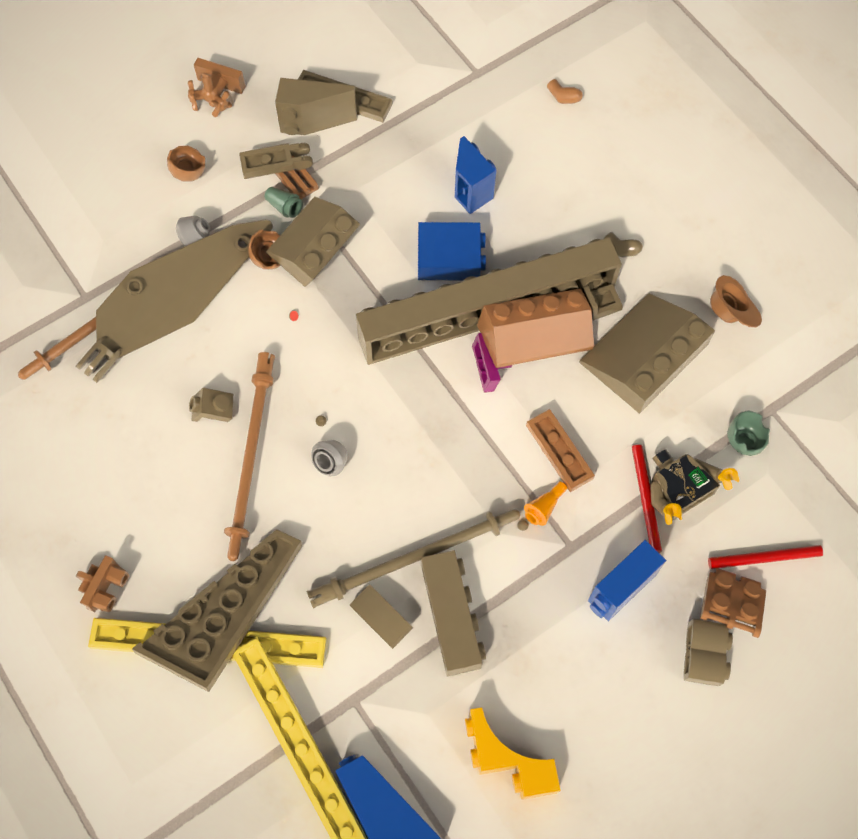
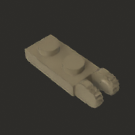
(275, 159)

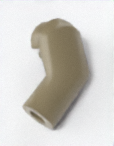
(625, 247)

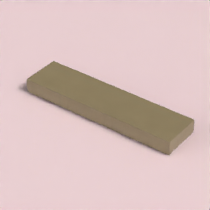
(368, 103)

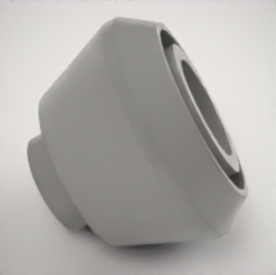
(192, 229)
(329, 457)

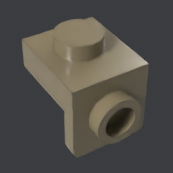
(602, 301)
(211, 405)

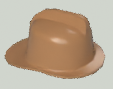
(733, 304)

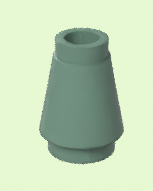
(285, 202)

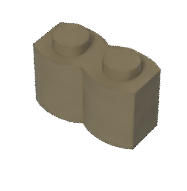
(706, 653)

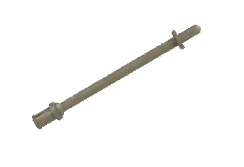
(339, 587)

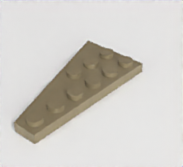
(215, 621)

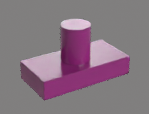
(487, 371)

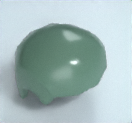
(748, 433)

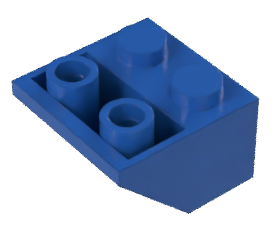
(473, 177)

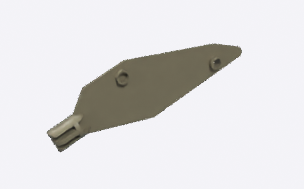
(167, 294)

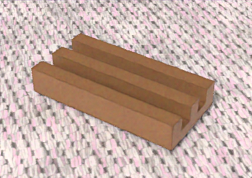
(305, 175)

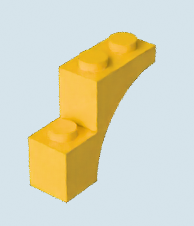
(532, 776)

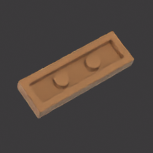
(560, 450)

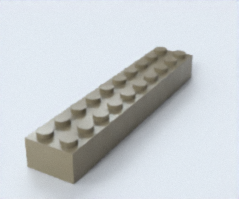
(456, 308)

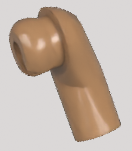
(564, 95)

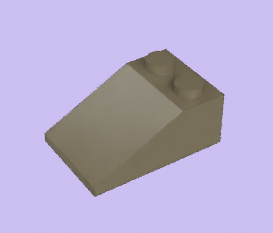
(313, 106)

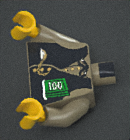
(685, 484)

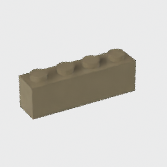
(451, 613)

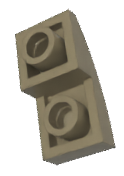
(381, 616)

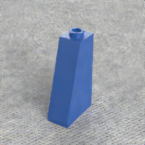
(378, 804)

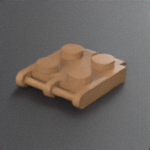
(734, 599)

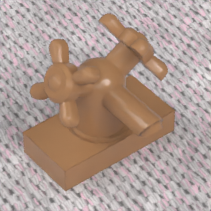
(215, 80)

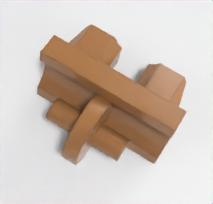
(96, 583)

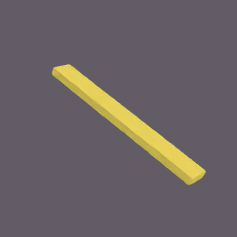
(280, 647)
(297, 742)

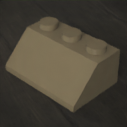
(312, 239)

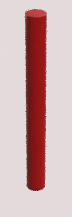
(644, 488)
(765, 557)

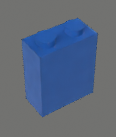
(450, 250)
(625, 581)

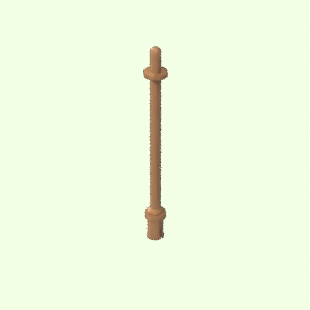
(44, 359)
(262, 380)

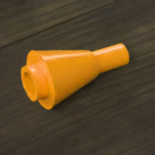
(540, 509)

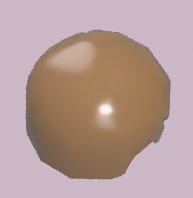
(185, 163)
(257, 248)

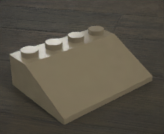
(647, 350)

